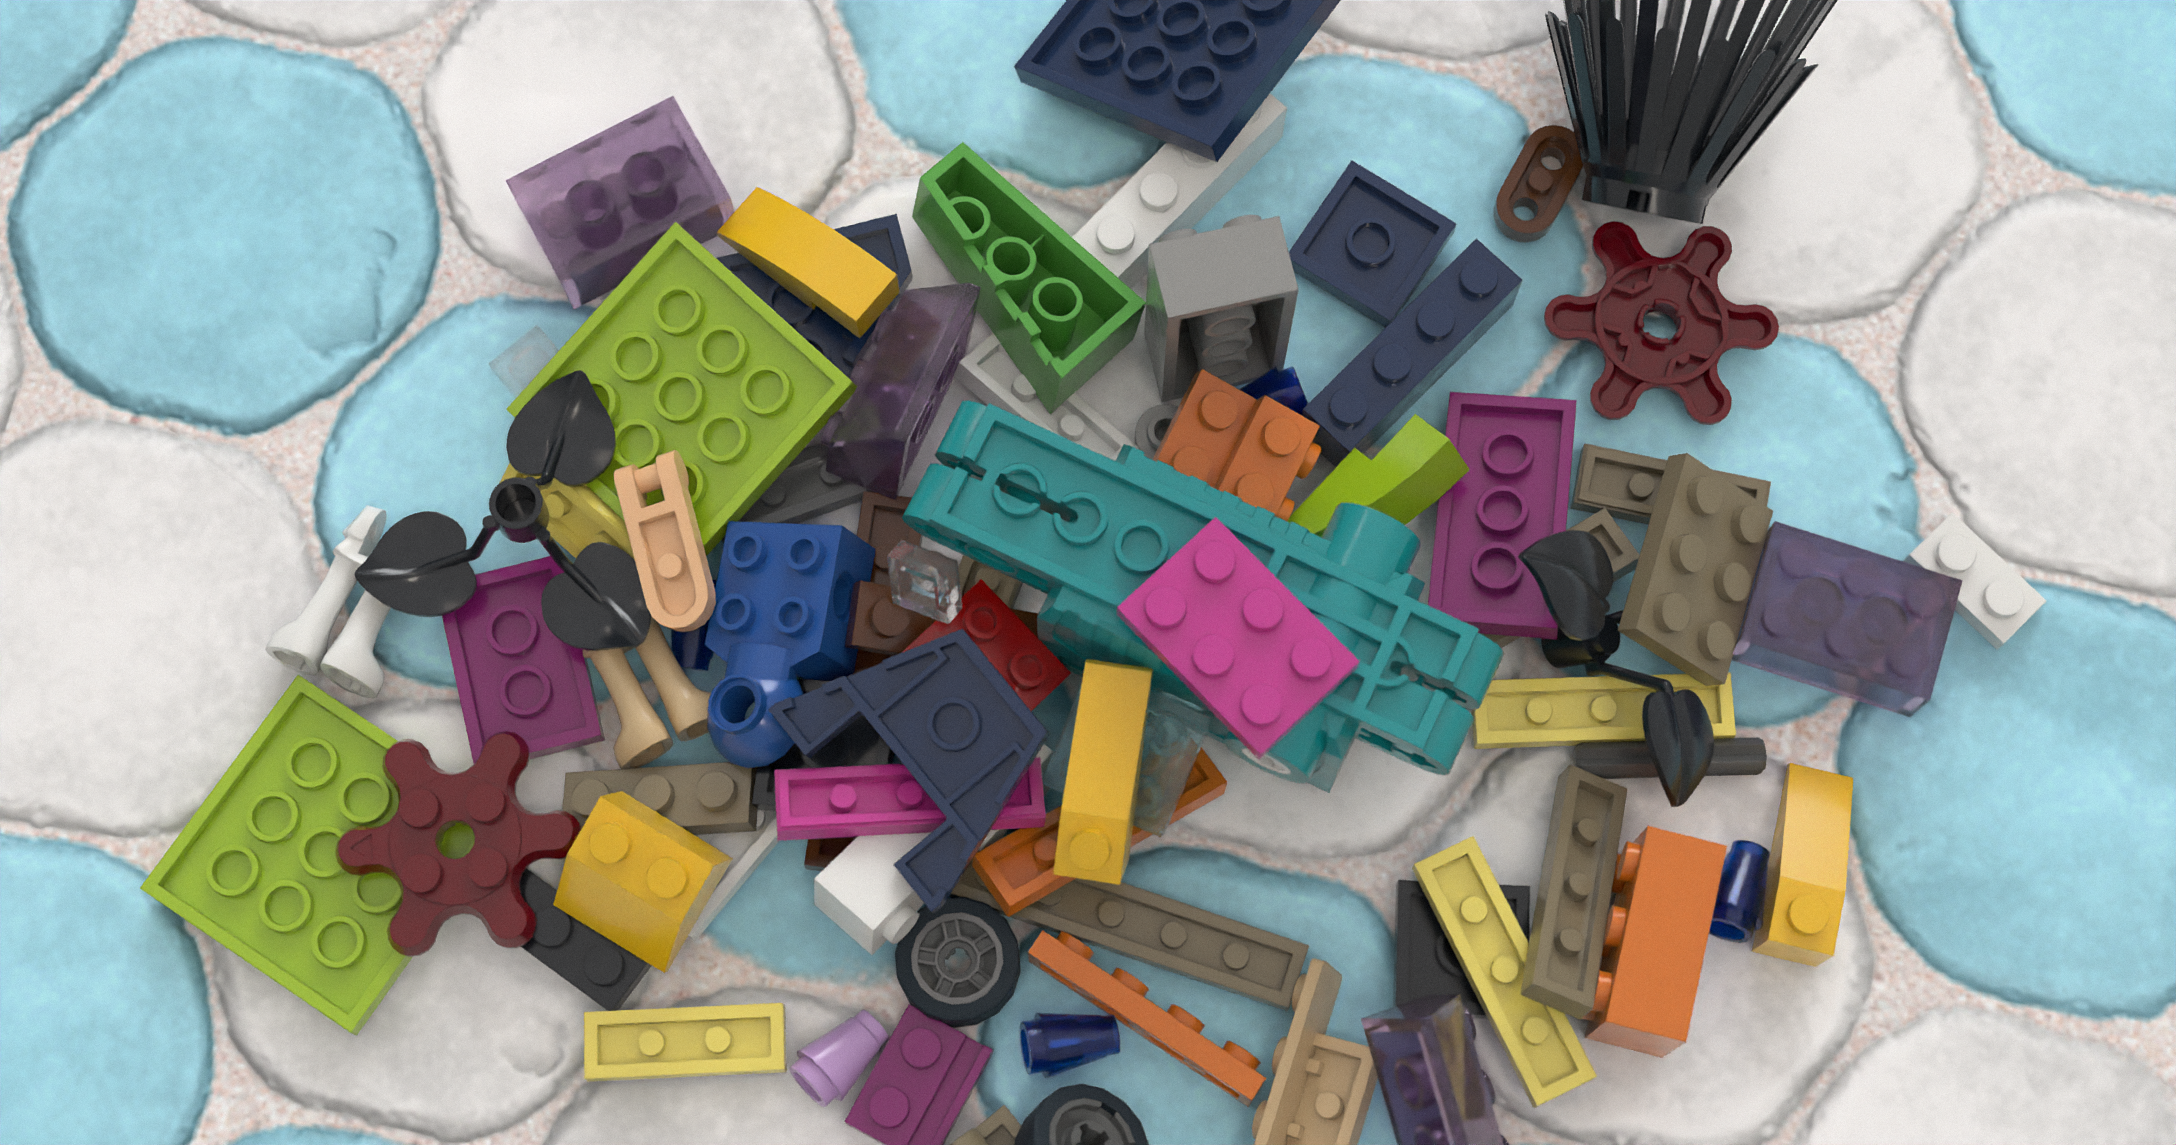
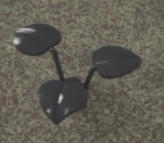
(1575, 583)
(589, 606)

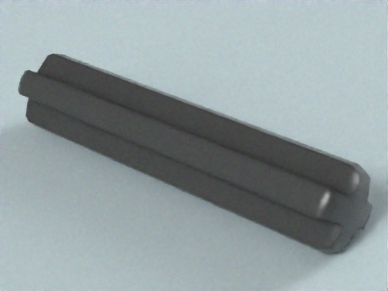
(1634, 760)

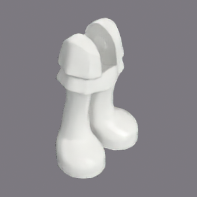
(305, 641)

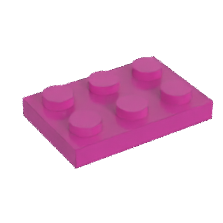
(1237, 638)

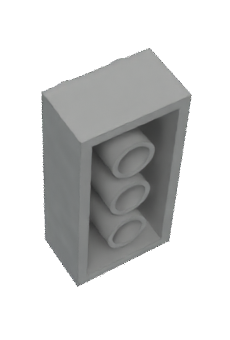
(1219, 303)

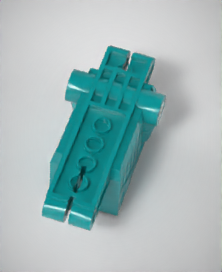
(1104, 526)

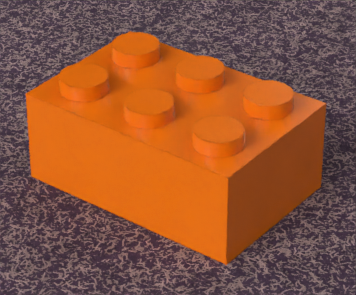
(1655, 941)

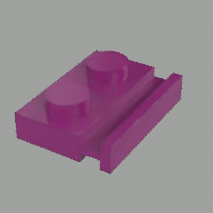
(919, 1083)

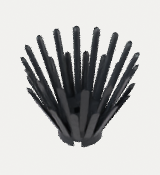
(1667, 135)

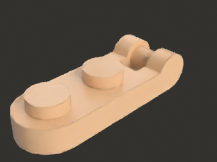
(667, 543)

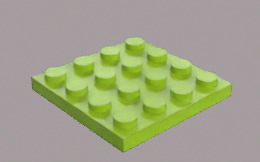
(699, 370)
(263, 862)

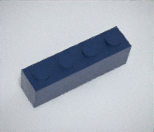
(1412, 352)

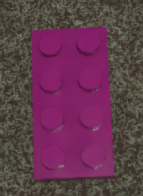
(1502, 505)

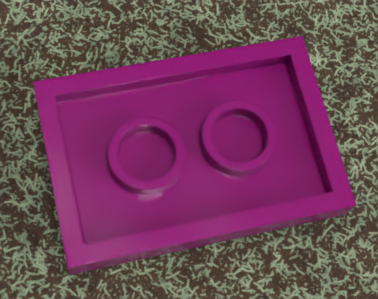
(515, 669)

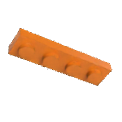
(1022, 863)
(1171, 1031)

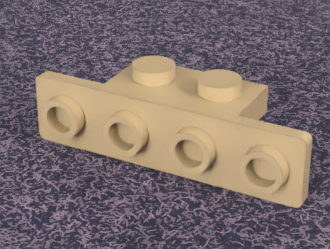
(1319, 1080)

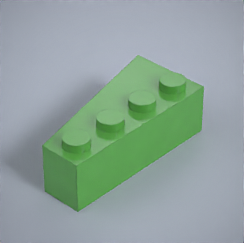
(1039, 287)

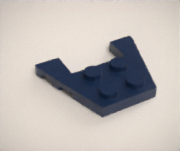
(950, 727)

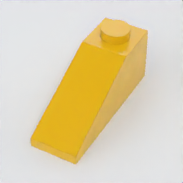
(1103, 772)
(1807, 867)

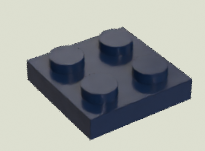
(1370, 244)

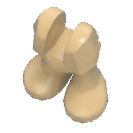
(642, 731)

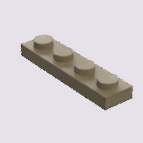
(1574, 892)

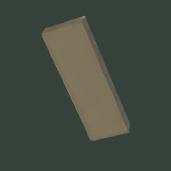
(1630, 483)

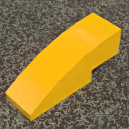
(811, 260)

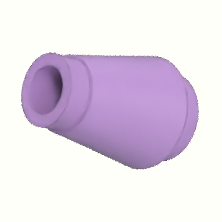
(838, 1058)

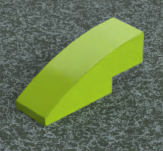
(1398, 481)

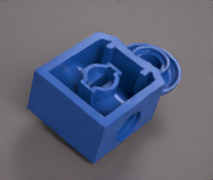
(776, 619)

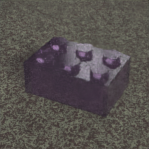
(616, 196)
(1847, 620)

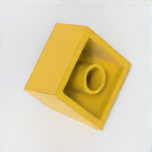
(638, 878)

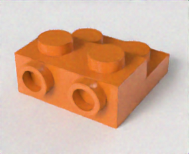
(1240, 443)

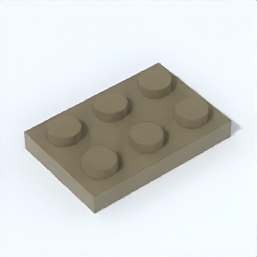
(1695, 570)

